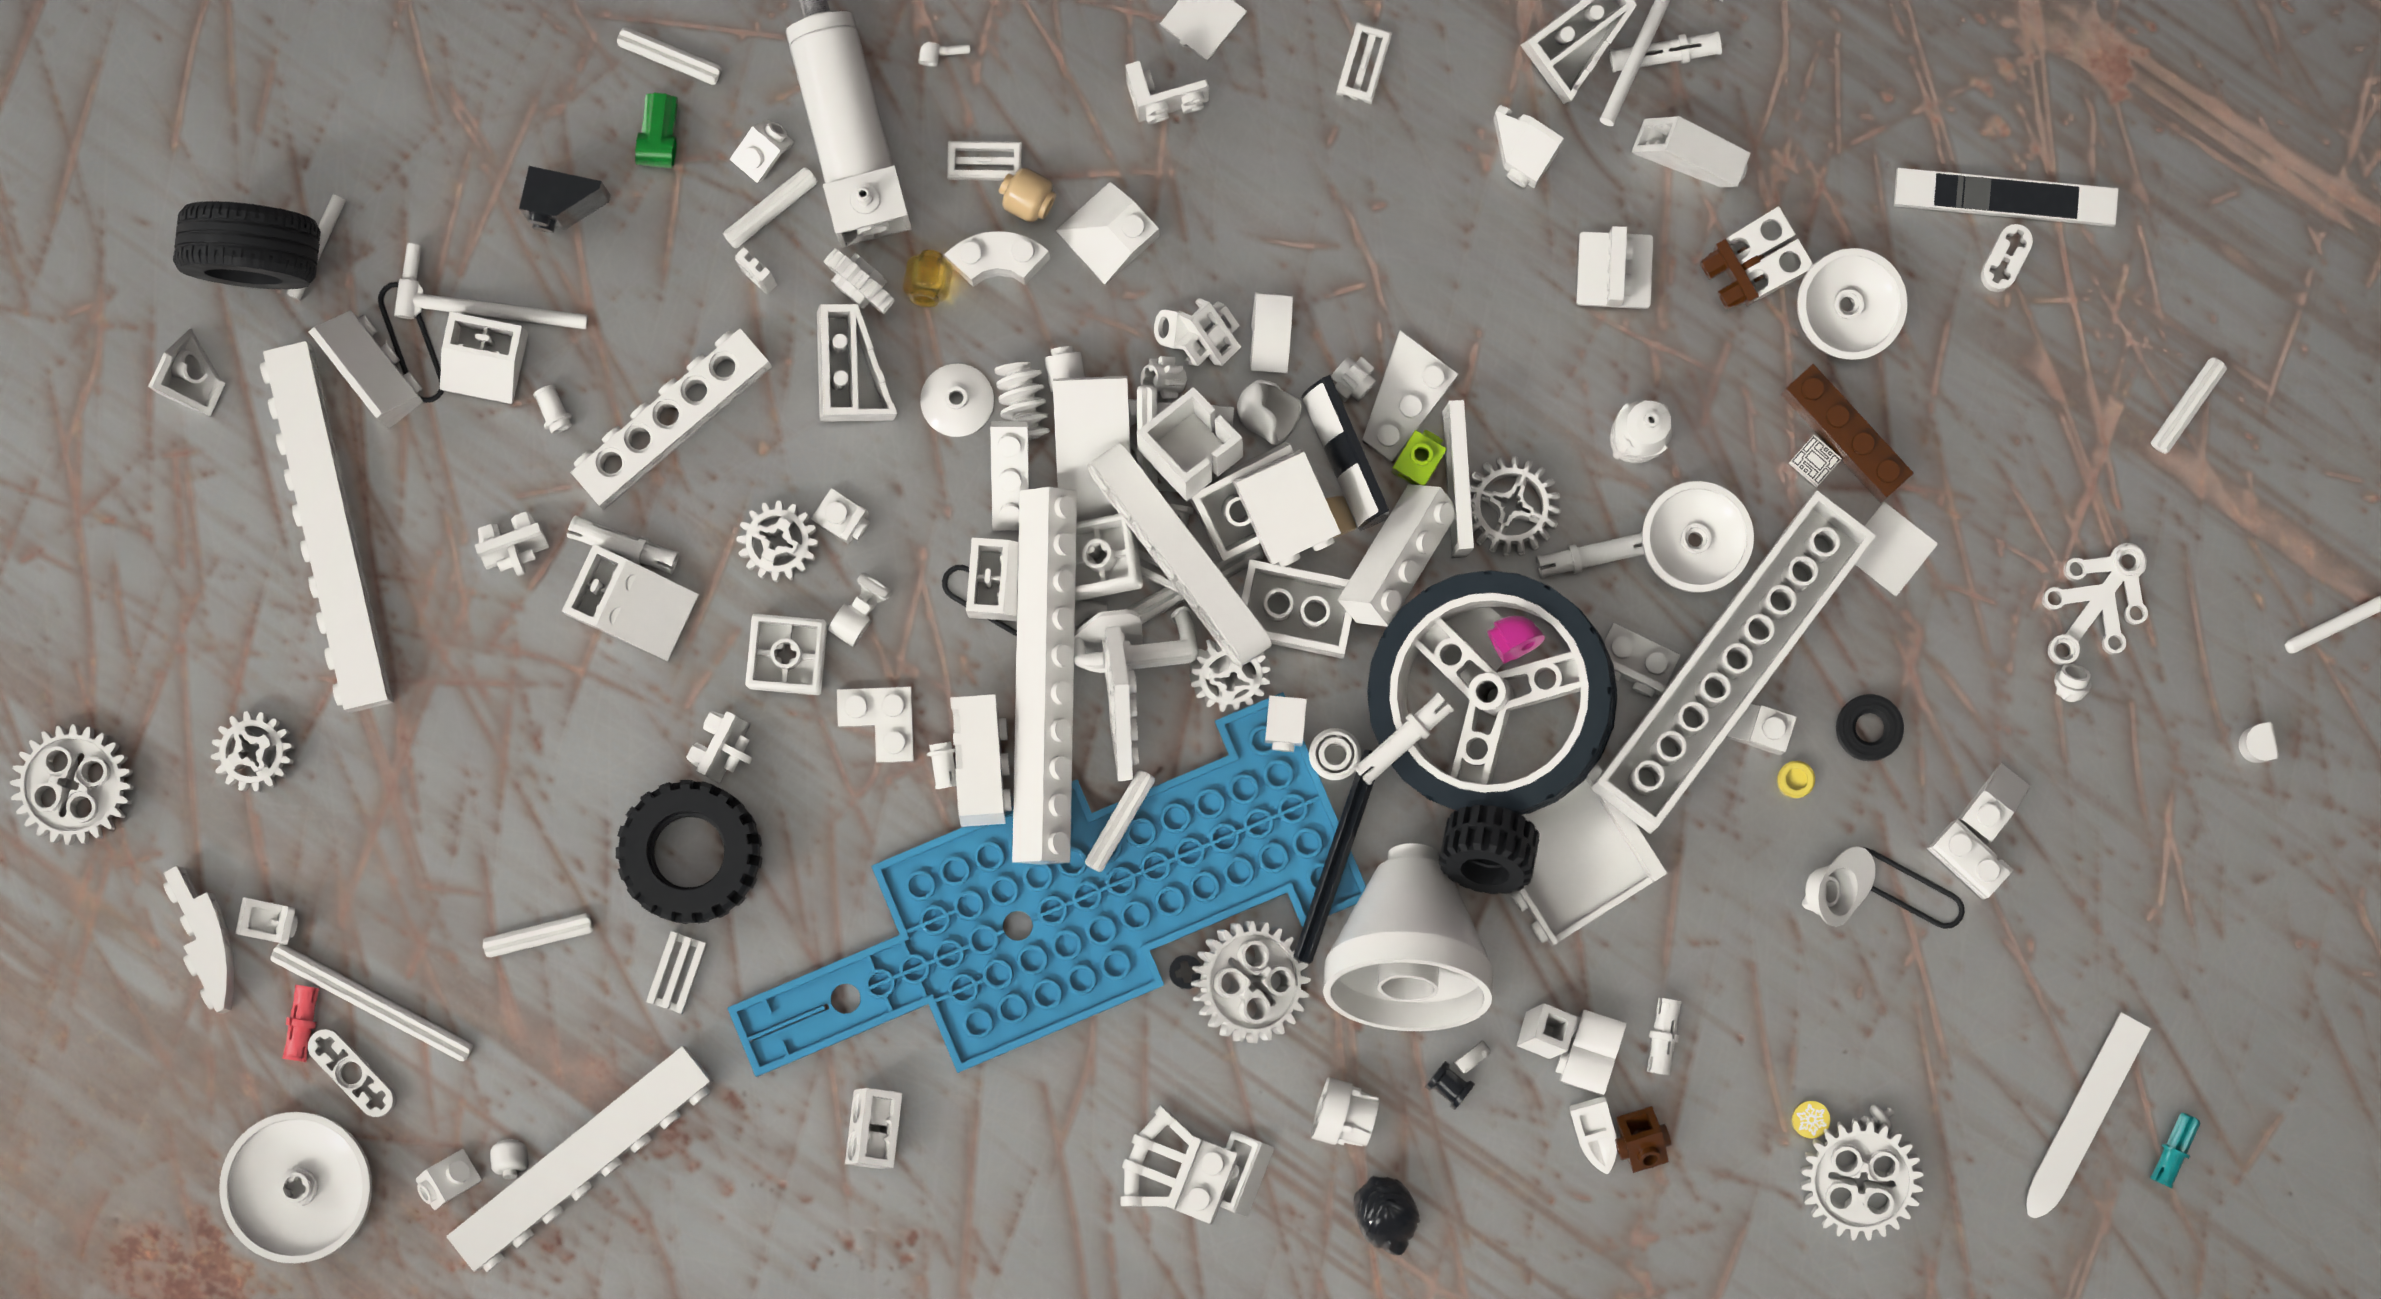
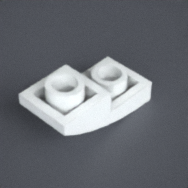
(1271, 332)

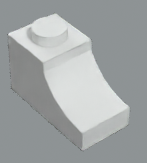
(1764, 729)

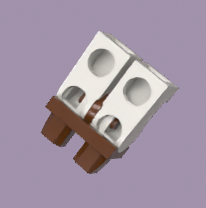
(1749, 270)

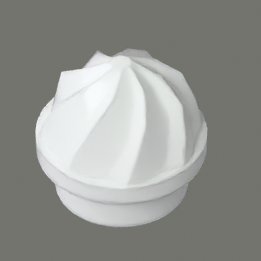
(2072, 682)

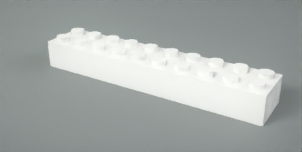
(1733, 662)

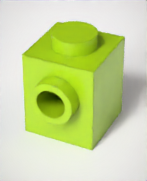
(1419, 458)

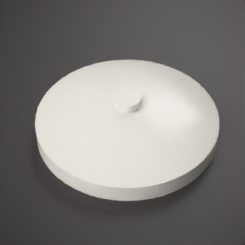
(295, 1187)

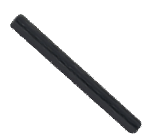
(1333, 867)

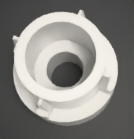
(1344, 1114)

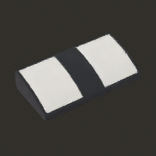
(1345, 453)

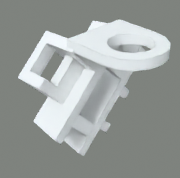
(1187, 329)

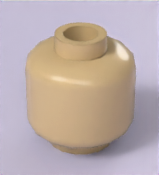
(1027, 195)

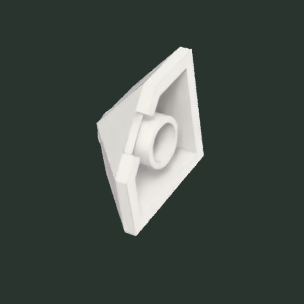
(1525, 146)

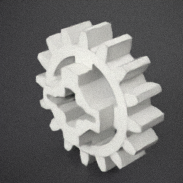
(859, 280)
(769, 556)
(1232, 682)
(238, 759)

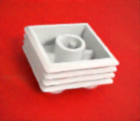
(1120, 568)
(771, 635)

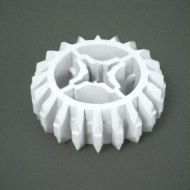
(1526, 513)

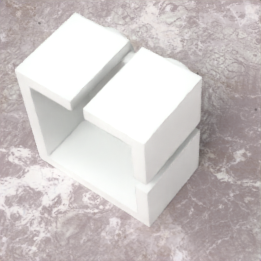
(1184, 446)

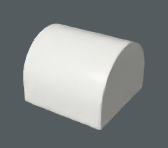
(2259, 743)

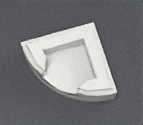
(1472, 1057)

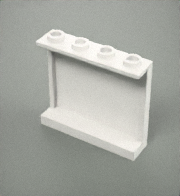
(1584, 862)

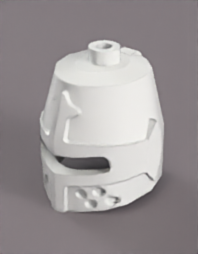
(1641, 431)

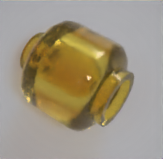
(927, 278)

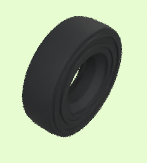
(1853, 743)

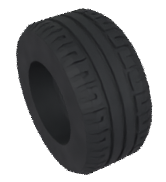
(246, 245)

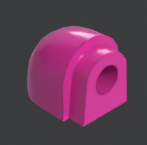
(1515, 637)

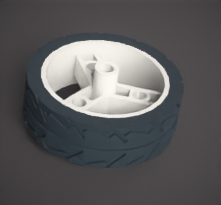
(1423, 628)

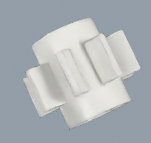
(1165, 376)
(1353, 378)

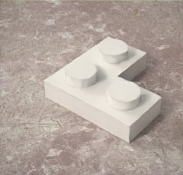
(888, 711)

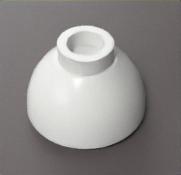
(1334, 754)

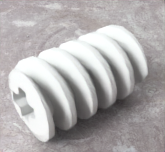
(1021, 396)

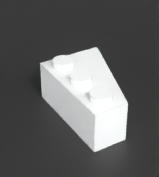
(1575, 41)
(848, 369)

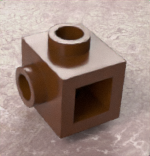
(1642, 1139)

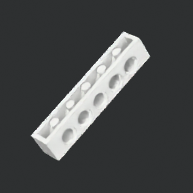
(664, 439)

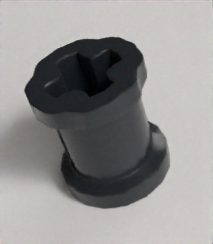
(1175, 966)
(1450, 1085)

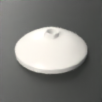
(1875, 297)
(1716, 518)

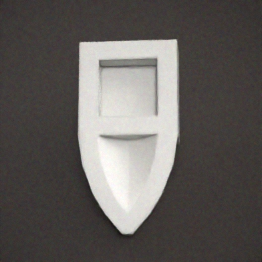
(1595, 1132)

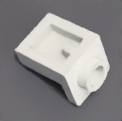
(841, 517)

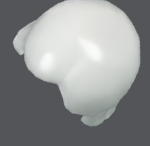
(1268, 411)

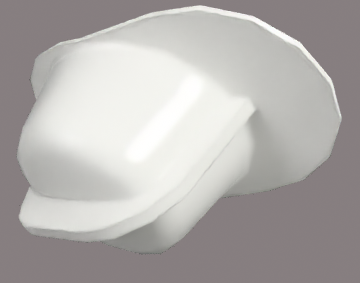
(1840, 887)

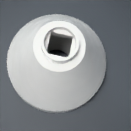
(1409, 950)

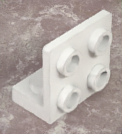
(1157, 106)

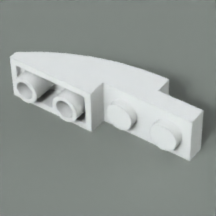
(211, 952)

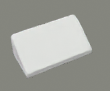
(1247, 1172)

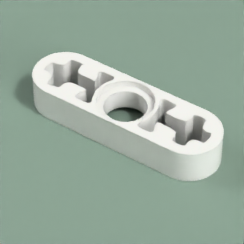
(325, 1059)

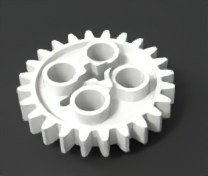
(40, 775)
(1270, 957)
(1868, 1146)

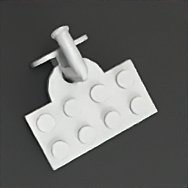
(1115, 645)

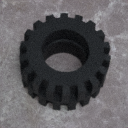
(1489, 849)

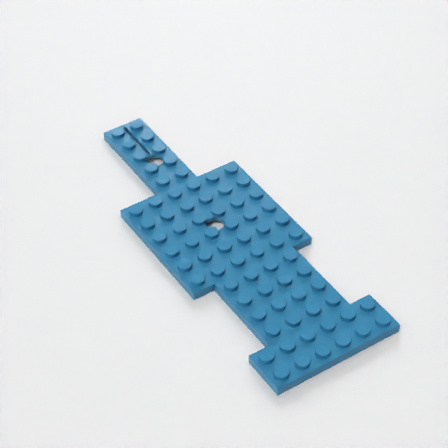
(1186, 861)

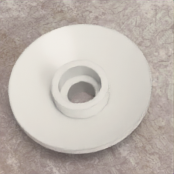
(968, 415)

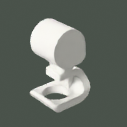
(853, 619)

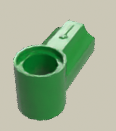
(656, 142)

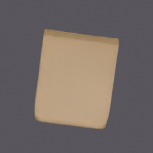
(1341, 514)

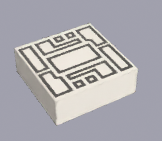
(1815, 461)

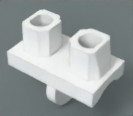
(513, 547)
(725, 747)

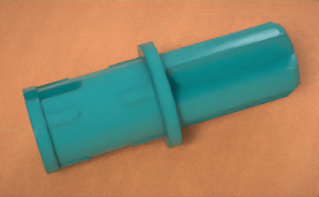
(2175, 1150)

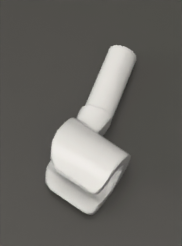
(930, 52)

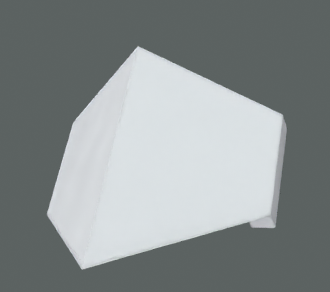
(188, 376)

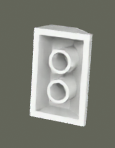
(368, 366)

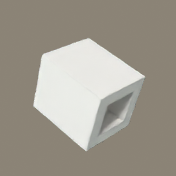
(1285, 723)
(1546, 1031)

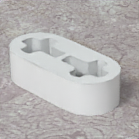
(2014, 262)

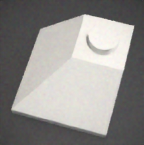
(1109, 232)

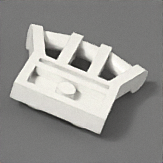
(1200, 1179)

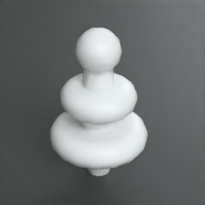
(1878, 1117)

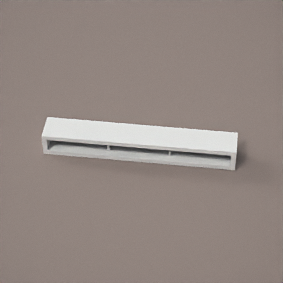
(580, 1159)

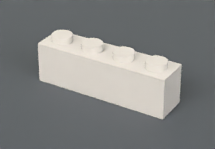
(1398, 555)

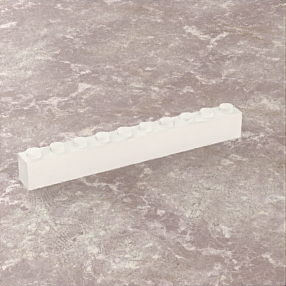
(327, 527)
(1044, 676)

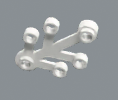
(2100, 598)

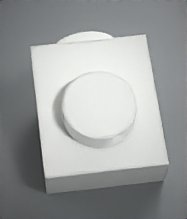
(761, 149)
(266, 921)
(447, 1179)

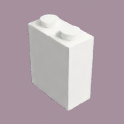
(1287, 508)

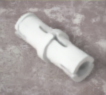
(1664, 1036)

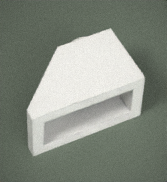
(1994, 804)

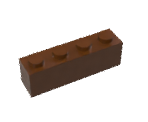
(1847, 433)

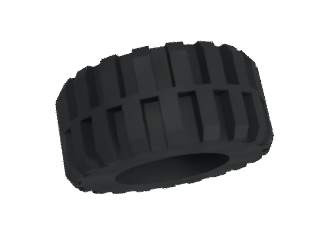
(638, 844)

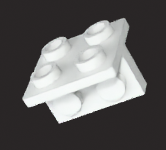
(1614, 269)

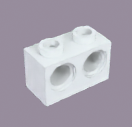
(873, 1128)

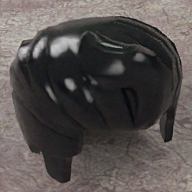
(1386, 1214)

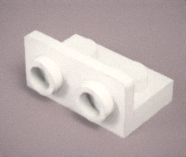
(1640, 660)

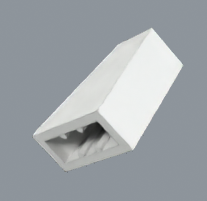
(1691, 151)

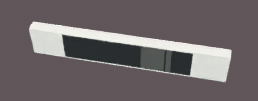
(2005, 197)

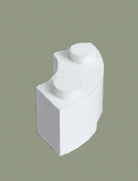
(997, 255)

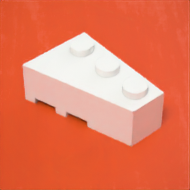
(980, 760)

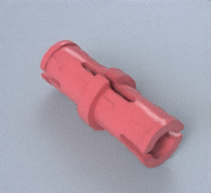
(300, 1023)

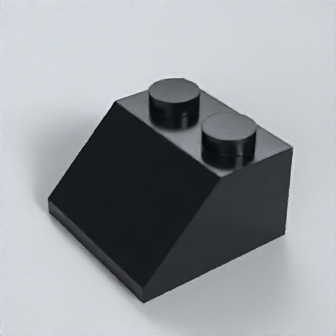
(559, 199)

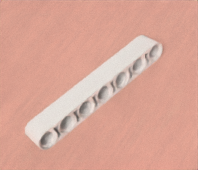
(1179, 555)

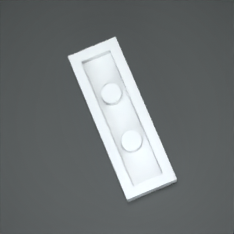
(1008, 471)

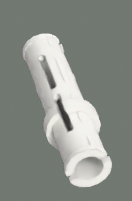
(1709, 45)
(630, 547)
(1590, 555)
(1404, 738)

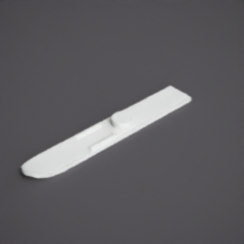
(2085, 1115)

